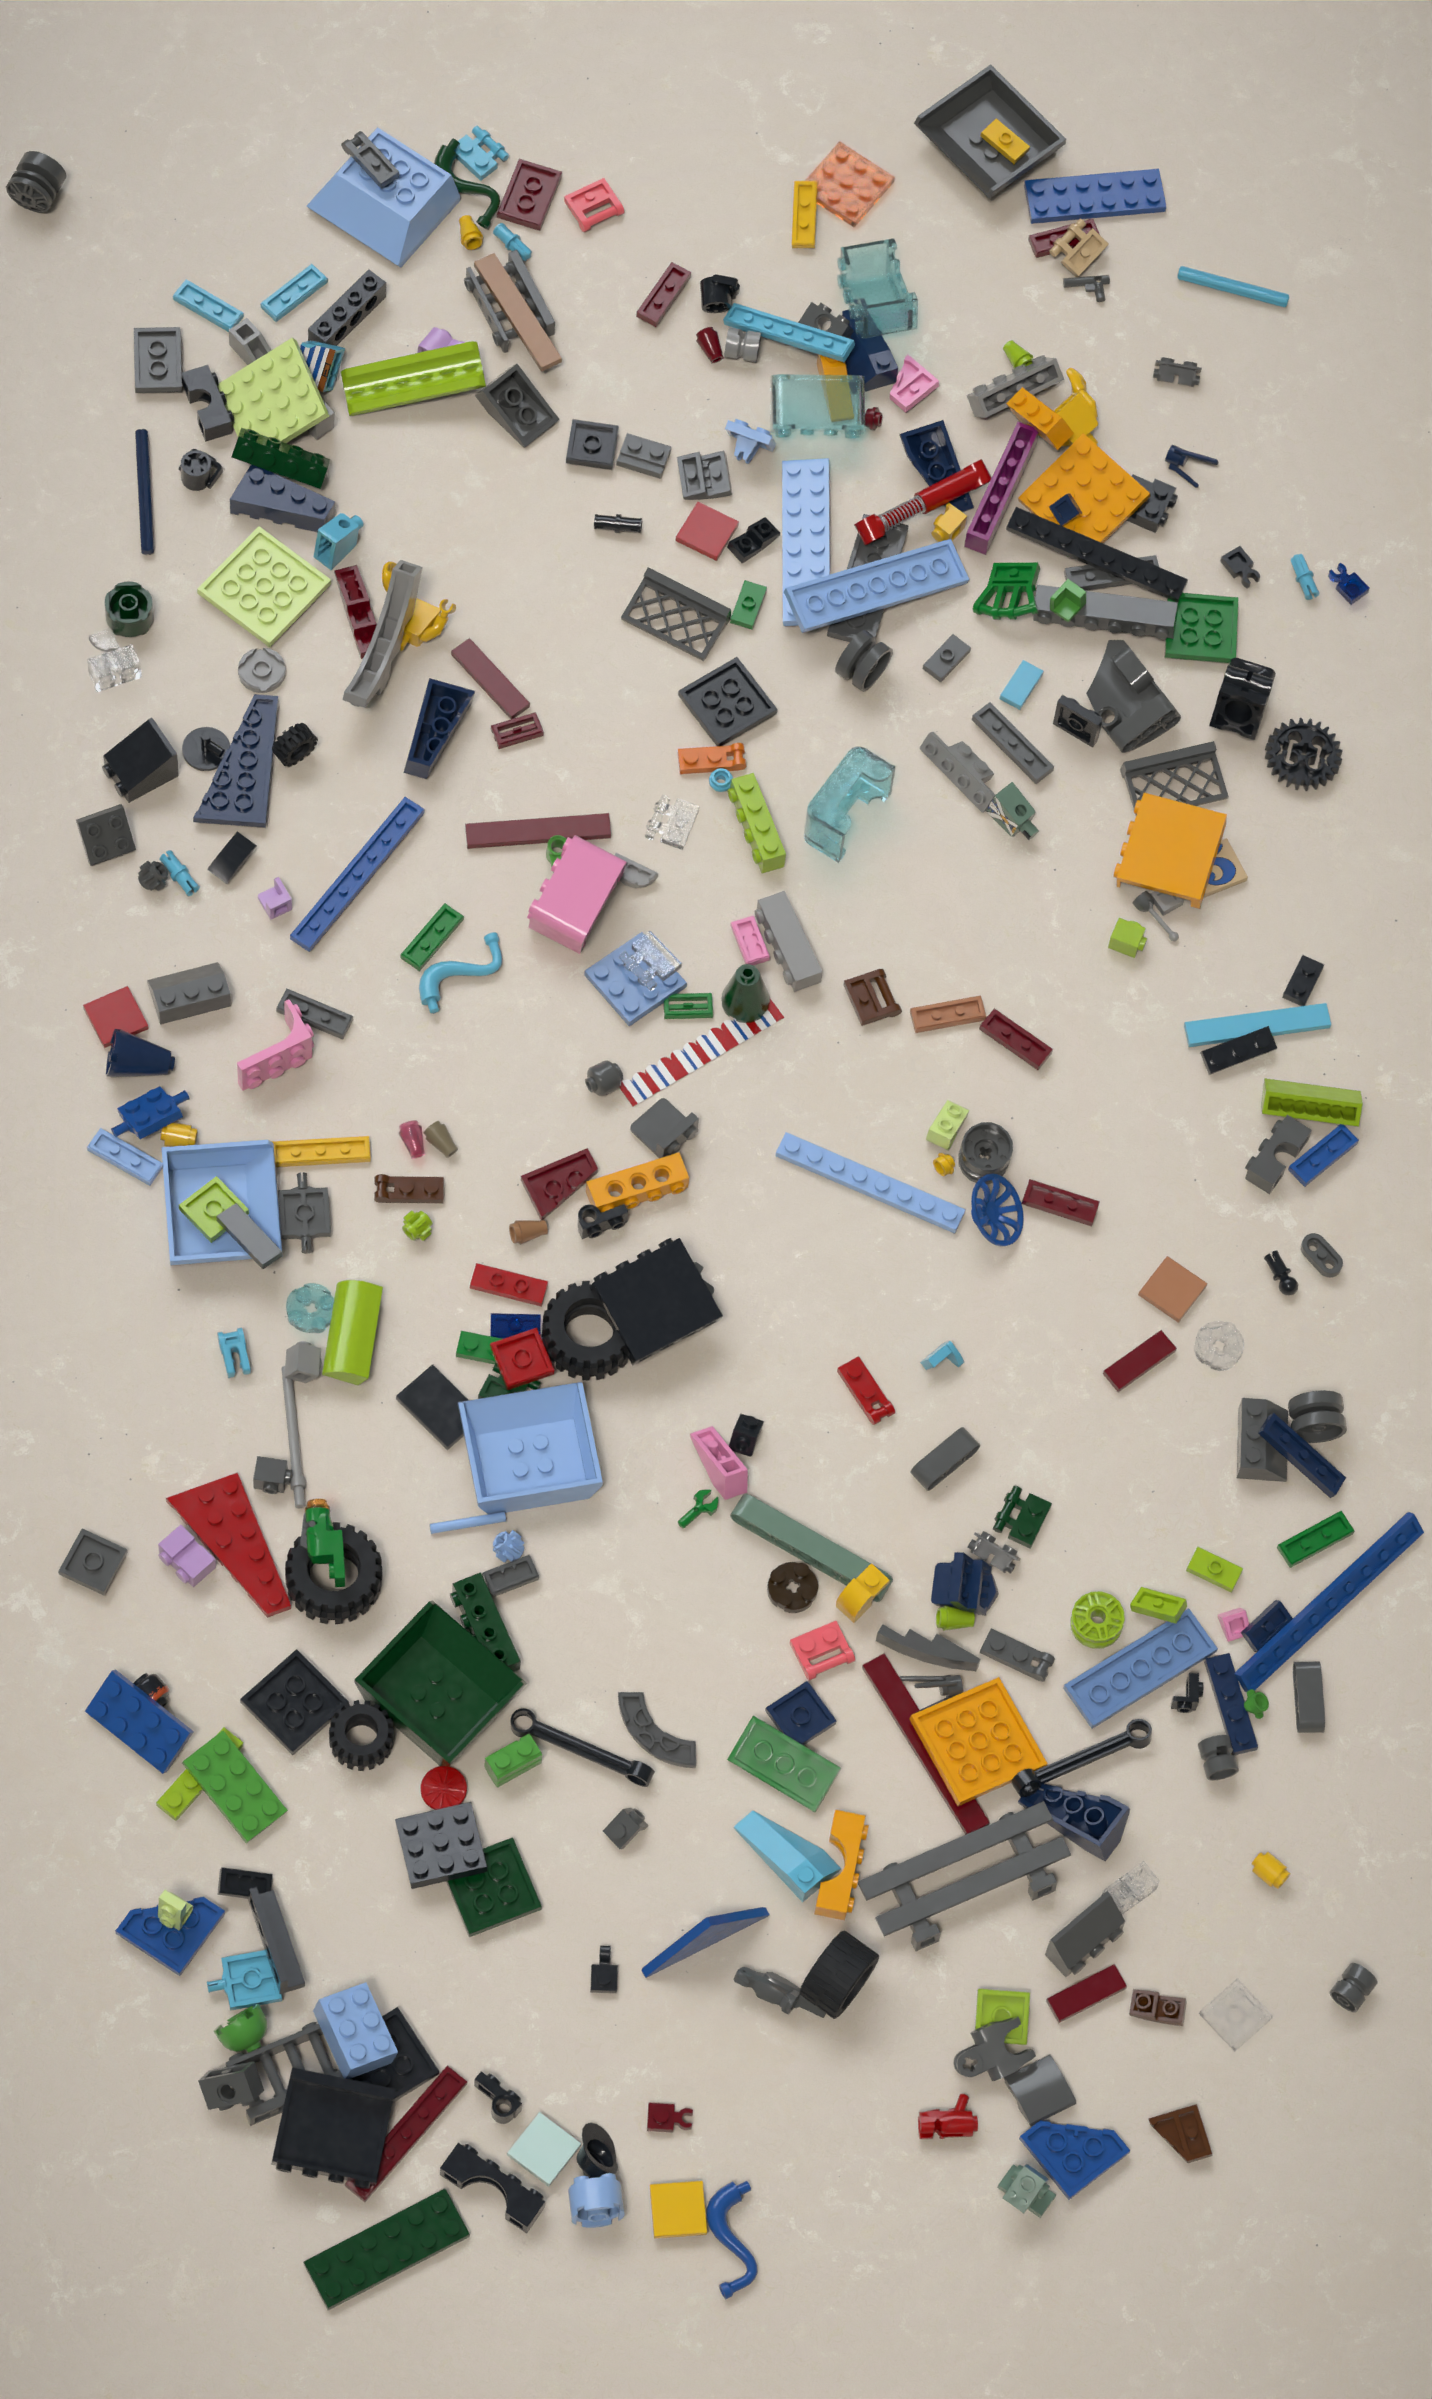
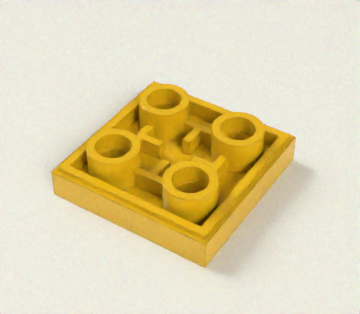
(678, 2209)

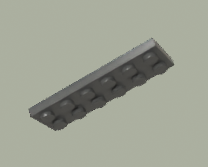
(884, 547)

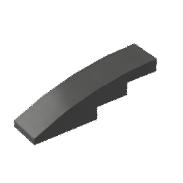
(938, 1652)

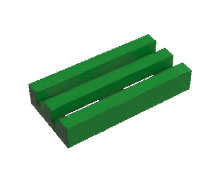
(691, 1010)

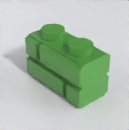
(513, 1760)

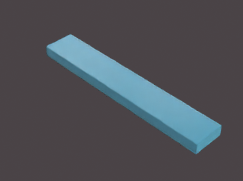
(789, 332)
(1279, 1021)

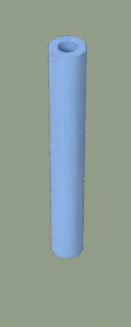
(467, 1522)

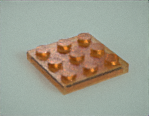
(849, 183)

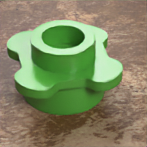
(1256, 1703)

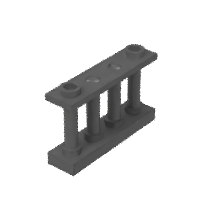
(525, 285)
(263, 2110)

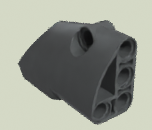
(1129, 693)

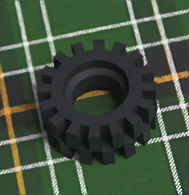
(294, 744)

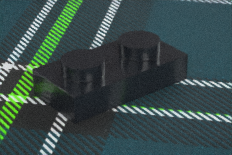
(1303, 981)

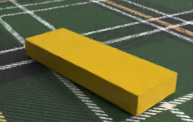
(804, 214)

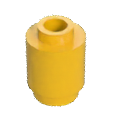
(179, 1135)
(1270, 1870)

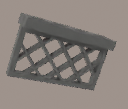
(690, 599)
(1173, 760)

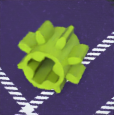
(417, 1225)

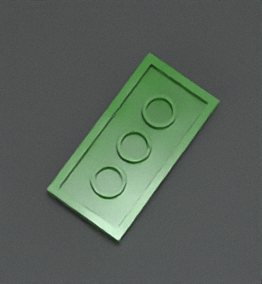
(234, 1786)

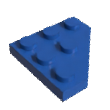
(168, 1945)
(1073, 2153)

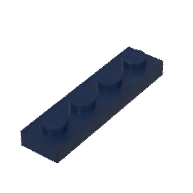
(1302, 1455)
(1231, 1703)

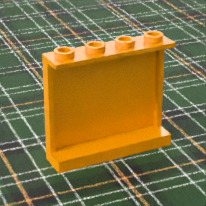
(1171, 848)

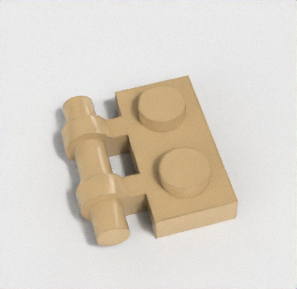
(1084, 252)

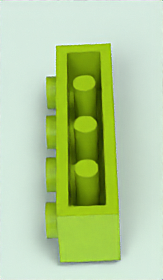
(757, 823)

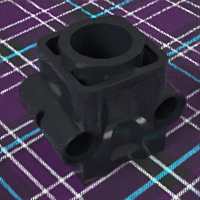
(1243, 697)

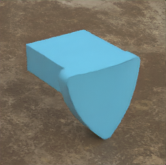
(944, 1350)

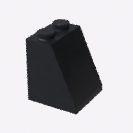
(141, 762)

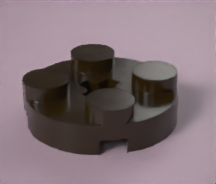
(785, 1599)

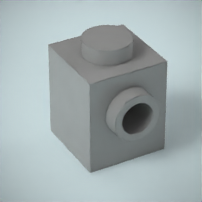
(302, 1362)

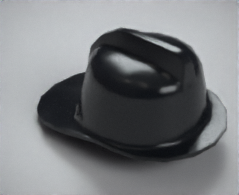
(597, 2152)

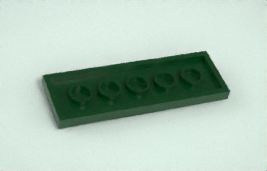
(386, 2249)

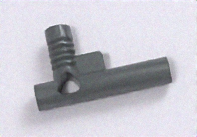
(1090, 284)

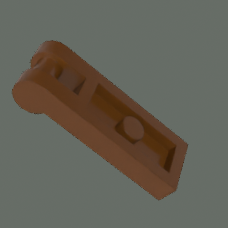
(409, 1189)

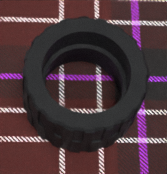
(839, 1974)

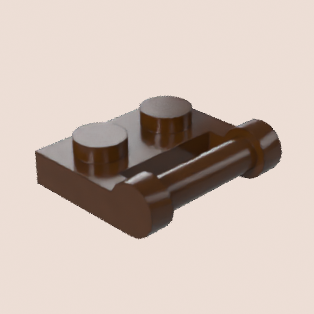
(865, 999)

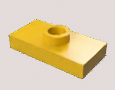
(1005, 141)

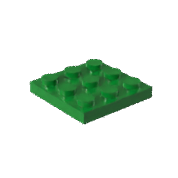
(1204, 628)

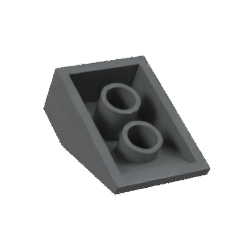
(517, 405)

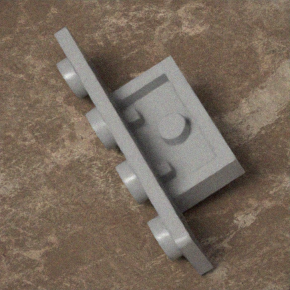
(962, 768)

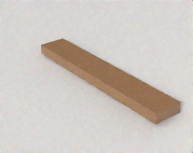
(517, 312)

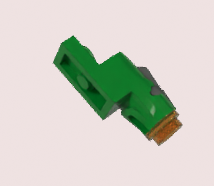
(322, 1541)

